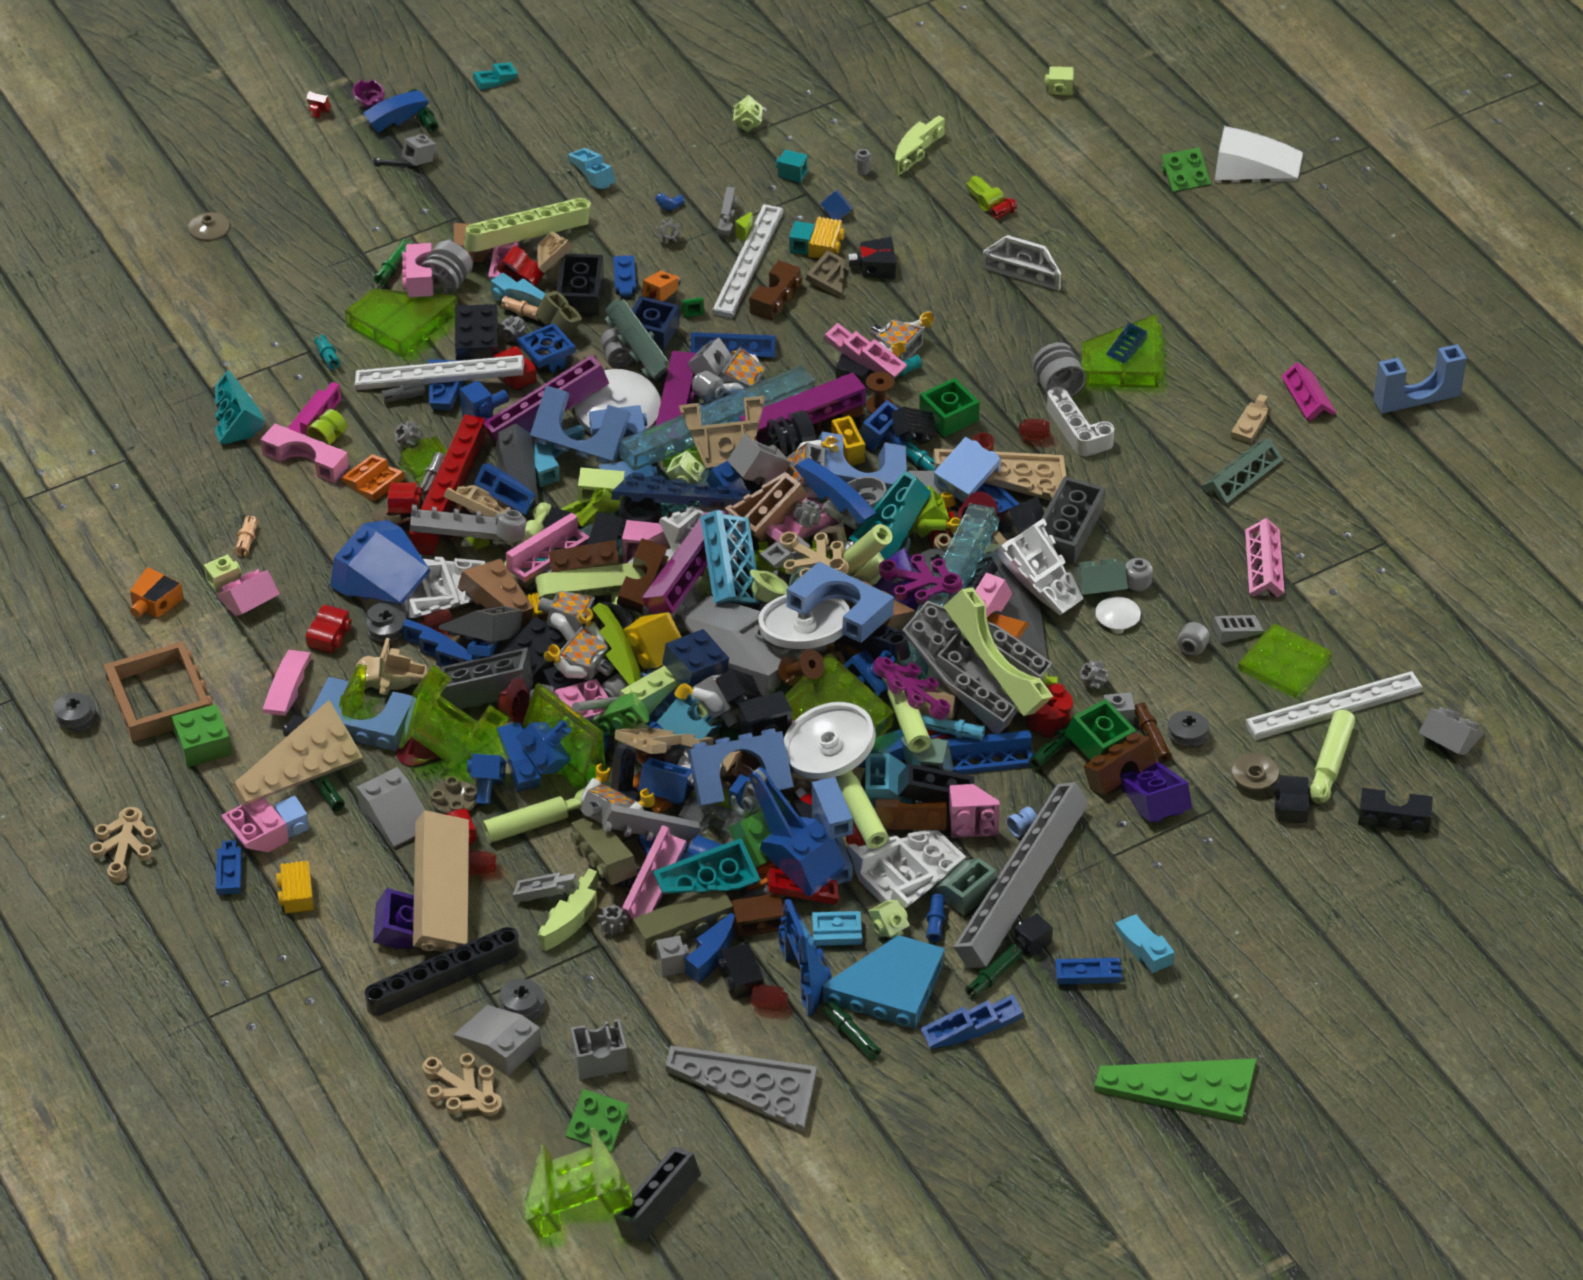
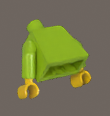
(934, 514)

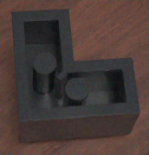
(1019, 518)

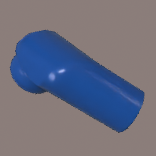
(667, 203)

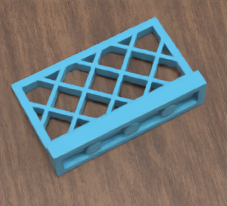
(720, 560)

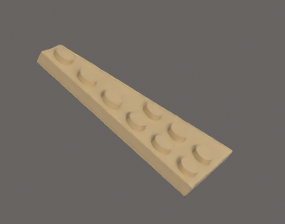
(1022, 472)
(305, 754)

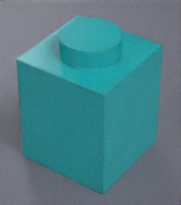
(792, 165)
(800, 237)

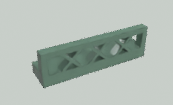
(1238, 465)

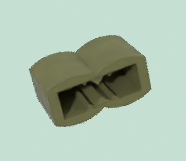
(556, 310)

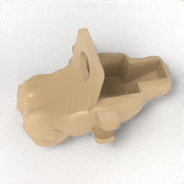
(391, 670)

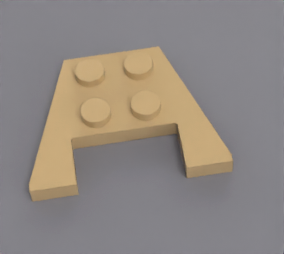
(718, 441)
(656, 740)

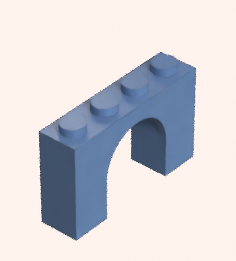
(1442, 384)
(636, 424)
(549, 428)
(891, 462)
(825, 583)
(380, 731)
(706, 762)
(833, 813)

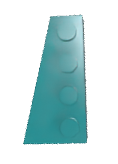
(896, 511)

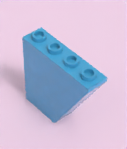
(889, 981)

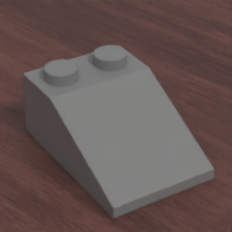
(391, 806)
(500, 1037)

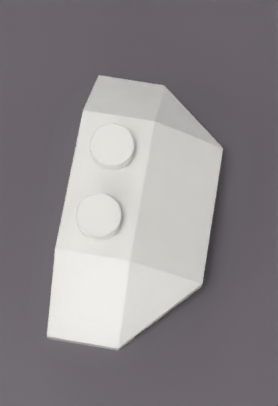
(1022, 261)

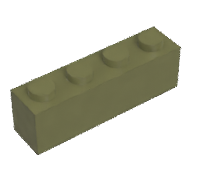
(603, 850)
(683, 918)

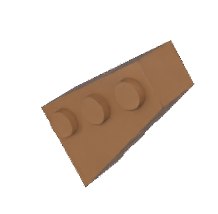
(769, 504)
(495, 587)

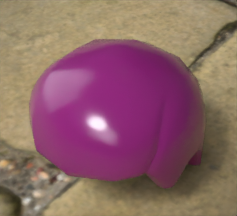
(368, 93)

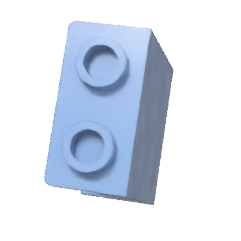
(966, 469)

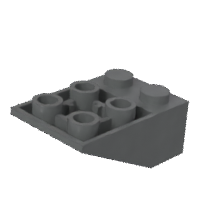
(487, 624)

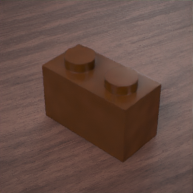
(757, 914)

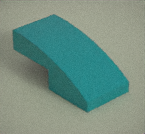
(500, 74)

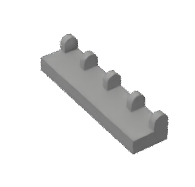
(454, 523)
(648, 823)

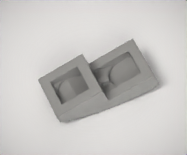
(777, 555)

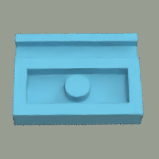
(837, 928)

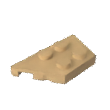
(477, 500)

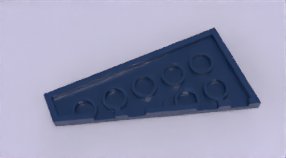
(675, 491)

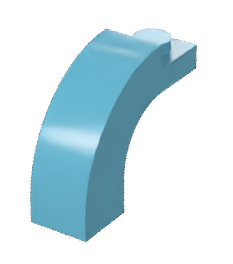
(544, 456)

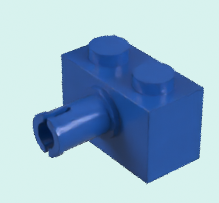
(479, 402)
(880, 427)
(862, 667)
(544, 745)
(486, 771)
(666, 780)

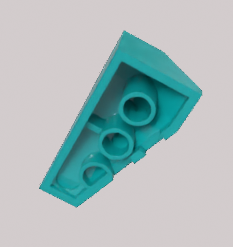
(237, 412)
(713, 870)

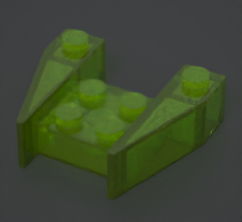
(444, 726)
(571, 1182)

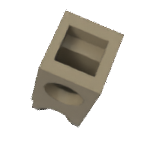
(835, 532)

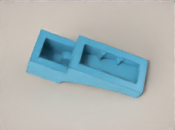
(593, 167)
(522, 290)
(1145, 944)

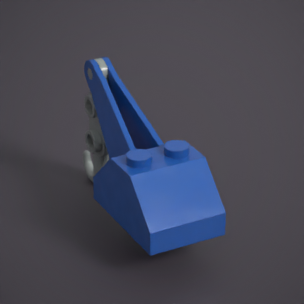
(795, 843)

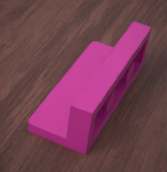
(1307, 391)
(316, 407)

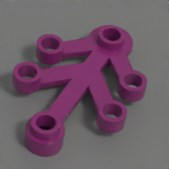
(949, 583)
(912, 687)

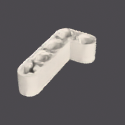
(1082, 437)

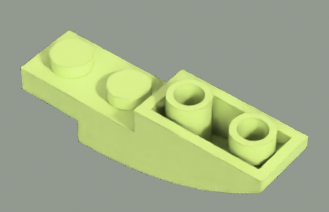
(915, 141)
(570, 915)

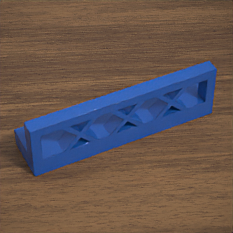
(752, 343)
(1007, 743)

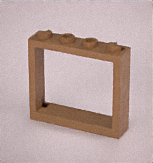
(144, 662)

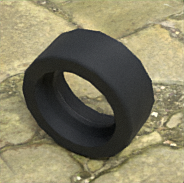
(626, 505)

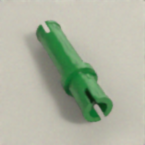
(389, 266)

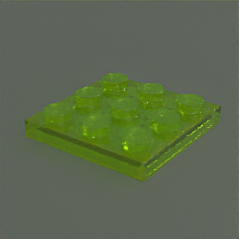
(1285, 660)

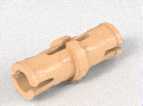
(522, 308)
(246, 536)

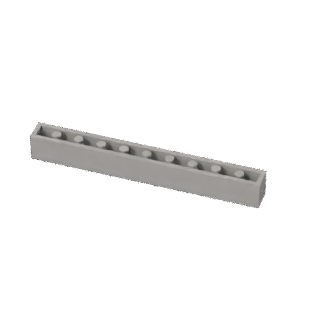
(1021, 875)

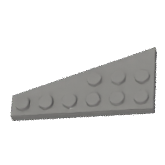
(763, 1085)

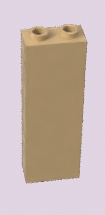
(440, 882)

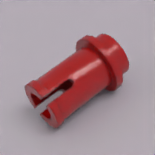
(1004, 208)

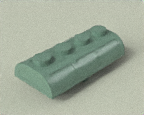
(641, 342)

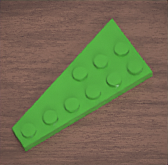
(1199, 1087)

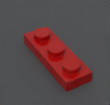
(781, 884)

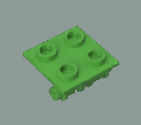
(1185, 169)
(598, 1112)

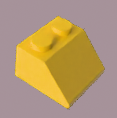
(649, 638)

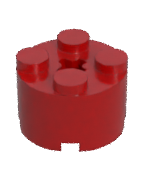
(1053, 714)

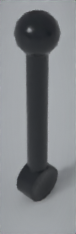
(377, 161)

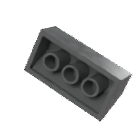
(1073, 516)
(484, 678)

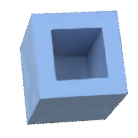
(293, 815)

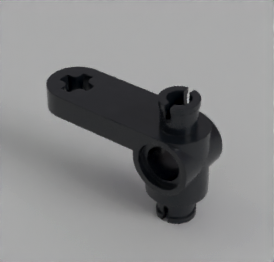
(624, 772)

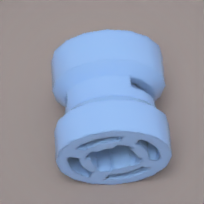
(1021, 823)

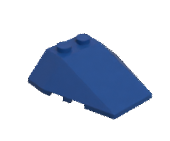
(378, 564)
(798, 944)

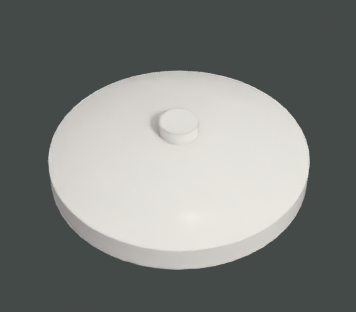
(624, 390)
(795, 631)
(829, 740)

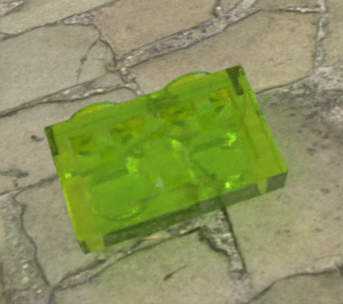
(420, 457)

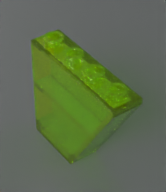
(399, 320)
(1138, 372)

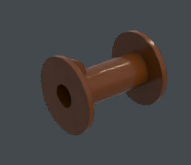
(879, 383)
(809, 664)

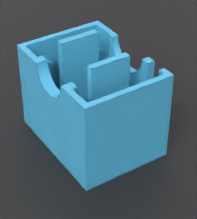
(684, 719)

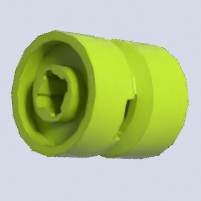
(328, 428)

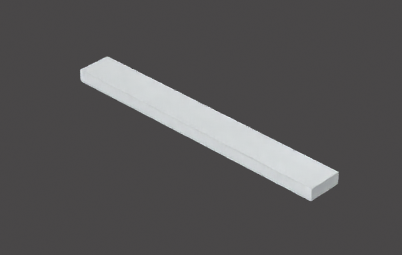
(747, 261)
(439, 372)
(1324, 707)

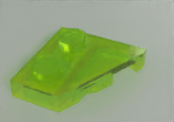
(353, 696)

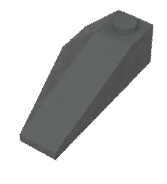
(516, 457)

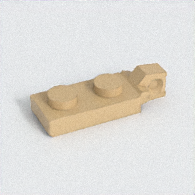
(1251, 420)

